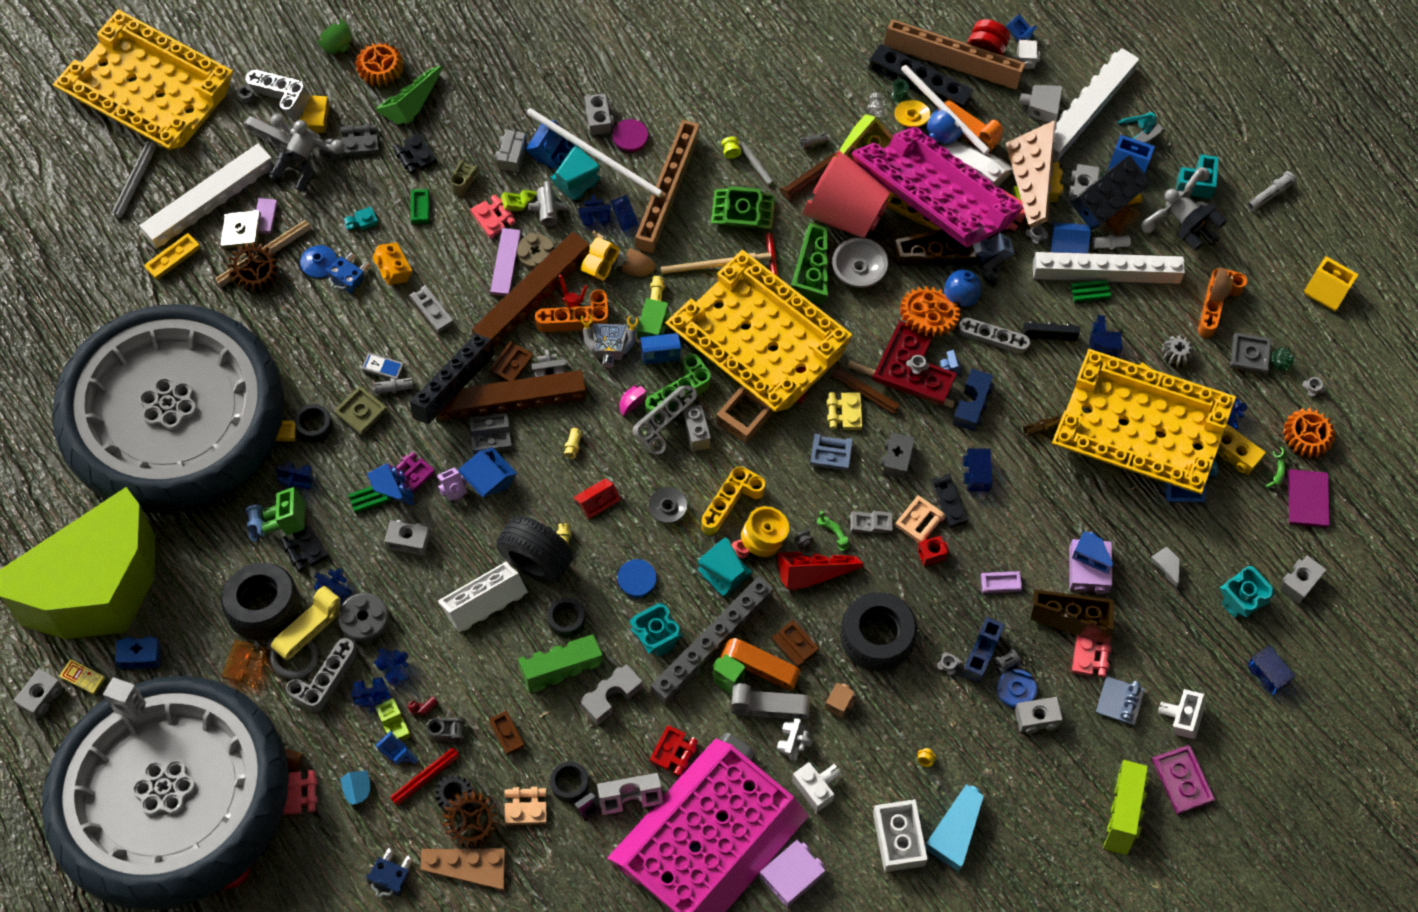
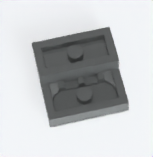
(490, 432)

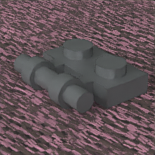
(360, 144)

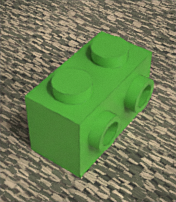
(653, 318)

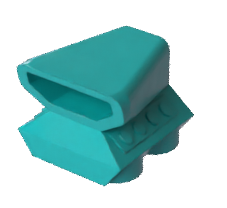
(576, 174)
(723, 568)
(1246, 592)
(656, 629)

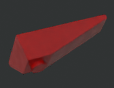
(804, 571)

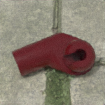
(422, 709)

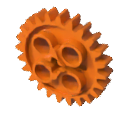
(929, 311)

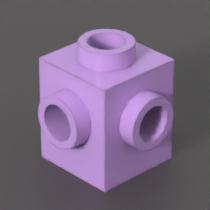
(452, 484)

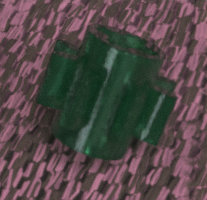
(1282, 358)

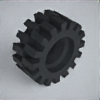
(446, 784)

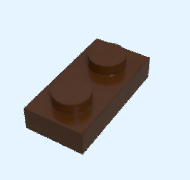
(506, 733)

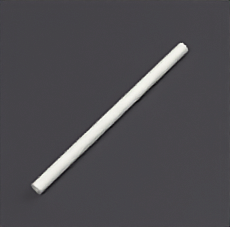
(932, 96)

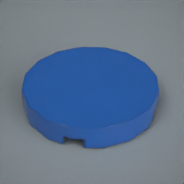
(636, 578)
(1016, 687)

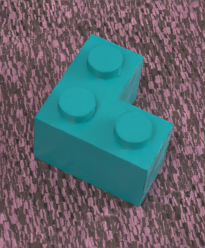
(1201, 189)

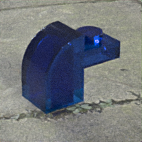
(1102, 341)

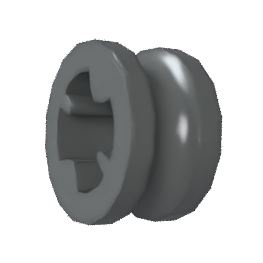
(245, 89)
(804, 538)

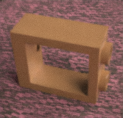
(734, 426)

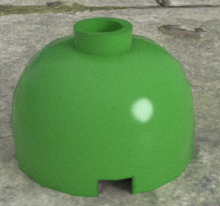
(336, 38)

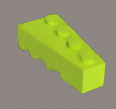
(1127, 807)

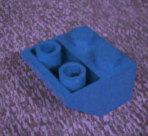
(549, 147)
(1138, 150)
(488, 472)
(391, 484)

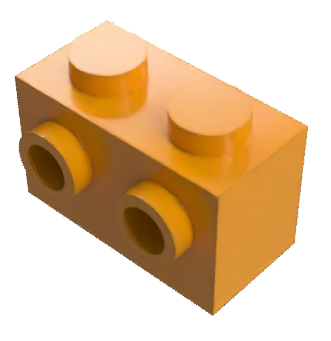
(392, 263)

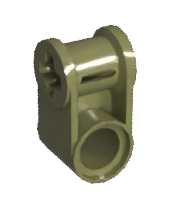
(464, 176)

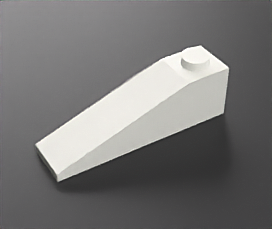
(985, 164)

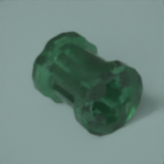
(899, 90)

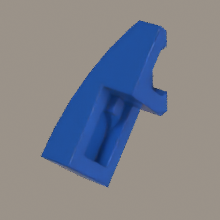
(395, 749)

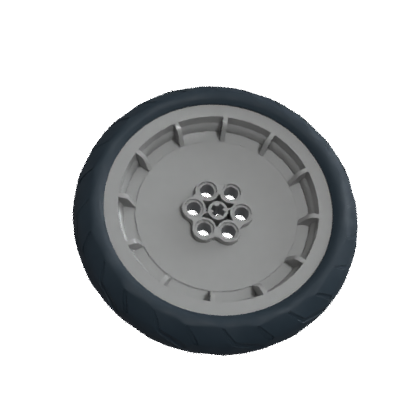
(210, 450)
(166, 856)

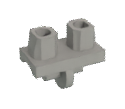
(557, 366)
(797, 739)

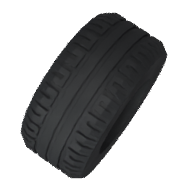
(534, 549)
(254, 580)
(887, 608)

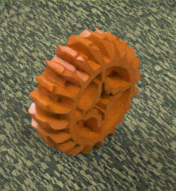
(387, 56)
(1309, 438)

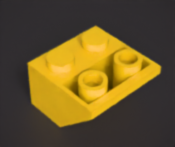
(1330, 283)

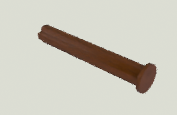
(806, 178)
(865, 390)

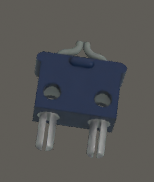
(388, 877)

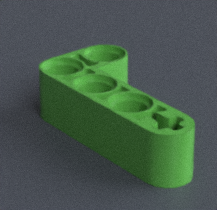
(691, 379)

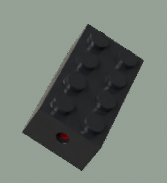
(1110, 192)

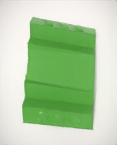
(743, 208)

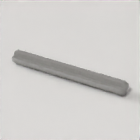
(134, 179)

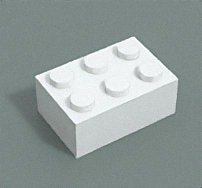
(899, 835)

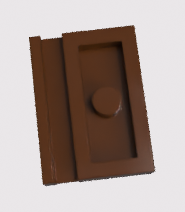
(511, 362)
(795, 643)

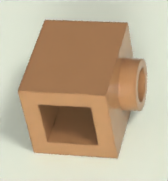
(840, 700)

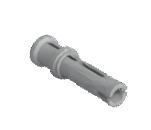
(1277, 187)

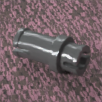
(811, 141)

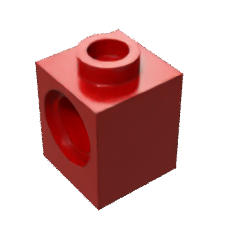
(928, 557)

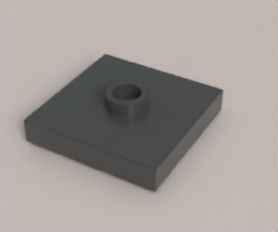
(1250, 353)

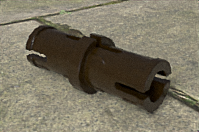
(1041, 426)

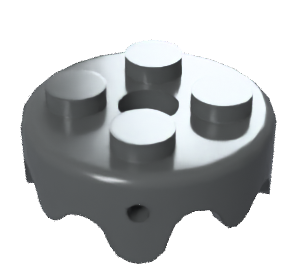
(366, 630)

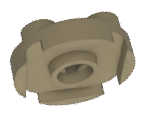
(531, 242)

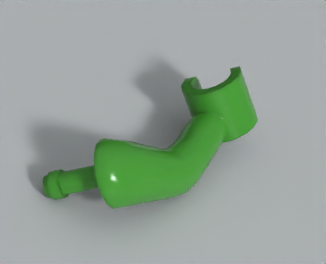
(1281, 469)
(823, 521)

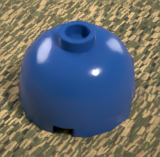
(942, 127)
(963, 287)

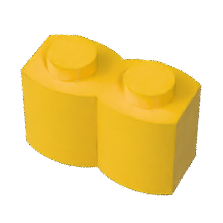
(316, 113)
(600, 258)

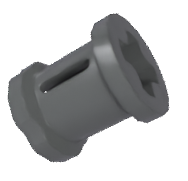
(1012, 658)

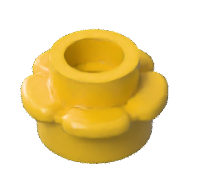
(926, 757)

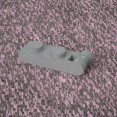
(431, 309)

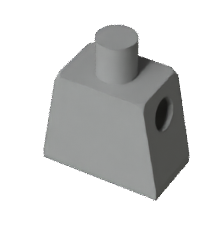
(1043, 102)

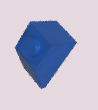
(1093, 552)

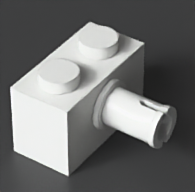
(1187, 714)
(814, 785)

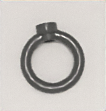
(294, 674)

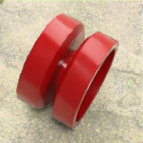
(990, 36)

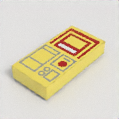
(82, 677)

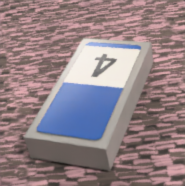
(382, 366)

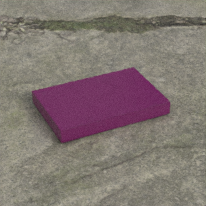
(1308, 498)
(1183, 779)

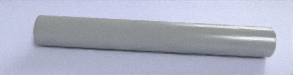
(756, 164)

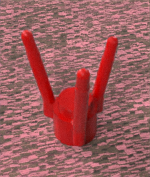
(572, 299)

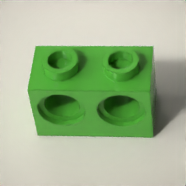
(728, 673)

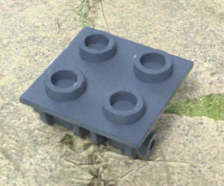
(1120, 700)

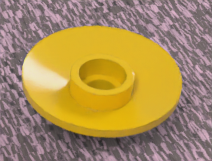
(912, 113)

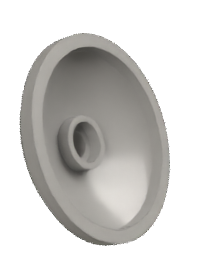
(860, 254)

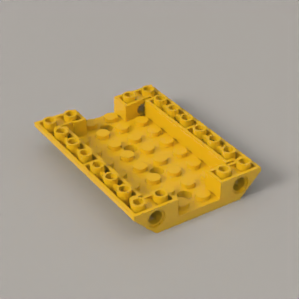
(160, 67)
(776, 317)
(1150, 404)

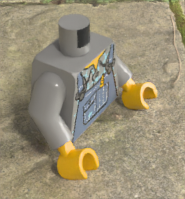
(609, 340)

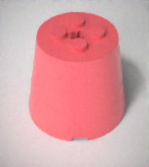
(848, 197)

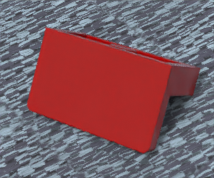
(597, 498)

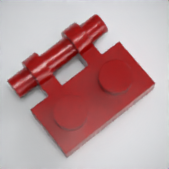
(667, 748)

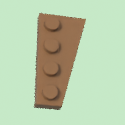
(476, 866)

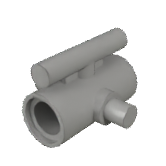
(547, 205)

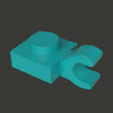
(363, 218)

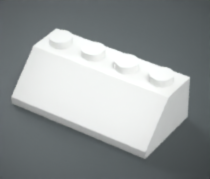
(483, 596)

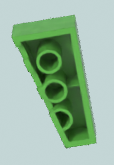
(811, 267)
(560, 663)

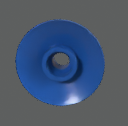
(317, 268)

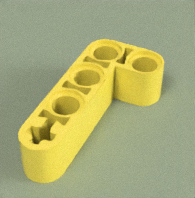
(308, 625)

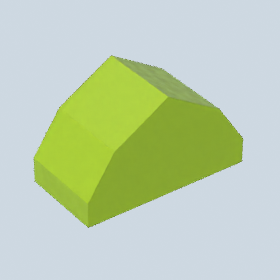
(86, 574)

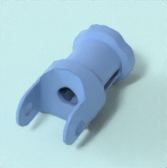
(255, 521)

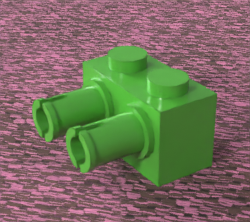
(288, 513)

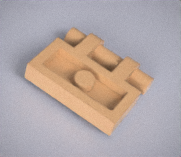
(528, 812)

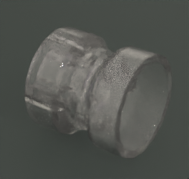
(877, 103)

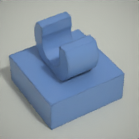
(951, 363)

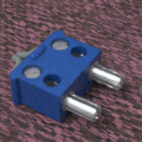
(346, 274)

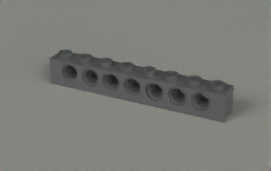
(711, 641)

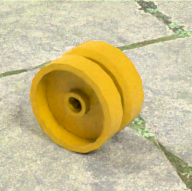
(765, 531)

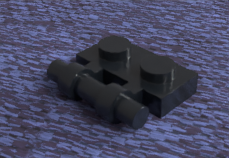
(419, 151)
(309, 545)

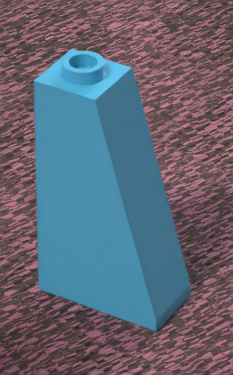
(955, 830)

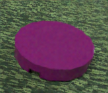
(630, 135)

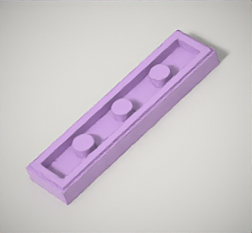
(505, 262)

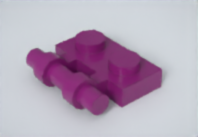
(417, 473)

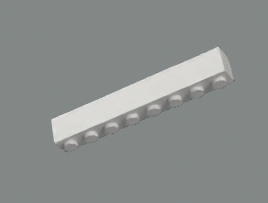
(1093, 100)
(206, 196)
(1108, 267)

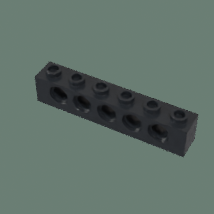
(946, 85)
(451, 379)

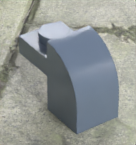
(994, 246)

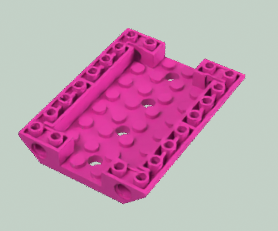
(939, 186)
(730, 850)

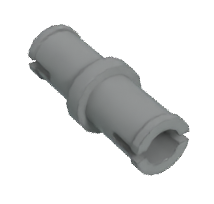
(1111, 242)
(393, 385)

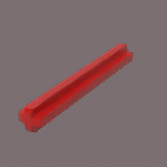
(425, 776)

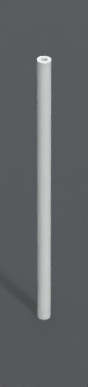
(597, 154)

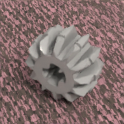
(1178, 351)

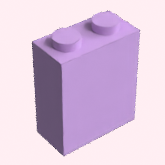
(1086, 578)
(792, 873)

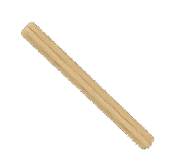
(273, 246)

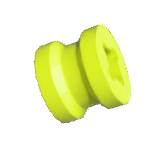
(731, 147)

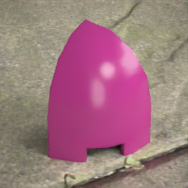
(632, 399)

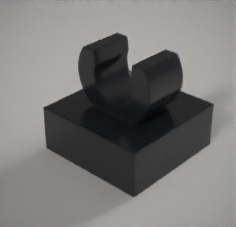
(587, 806)

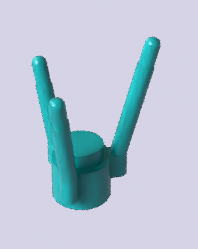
(1145, 121)

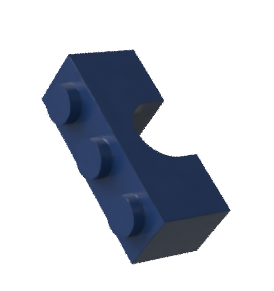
(969, 413)
(983, 650)

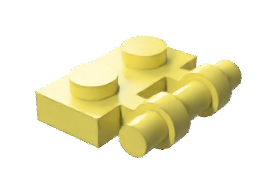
(851, 411)

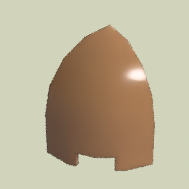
(638, 264)
(1222, 286)

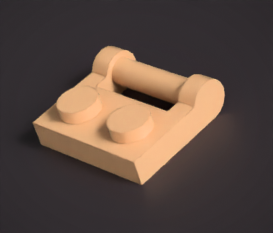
(915, 515)

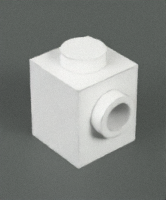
(1028, 53)

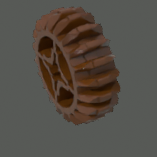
(259, 264)
(476, 811)

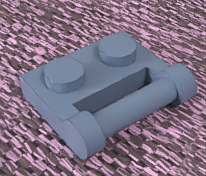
(831, 457)

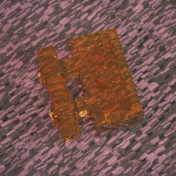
(238, 662)

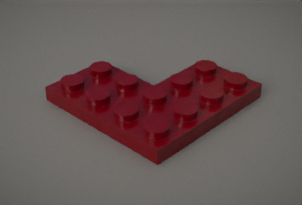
(892, 369)

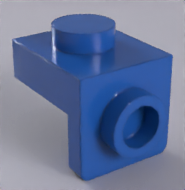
(1020, 29)

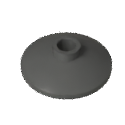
(667, 497)

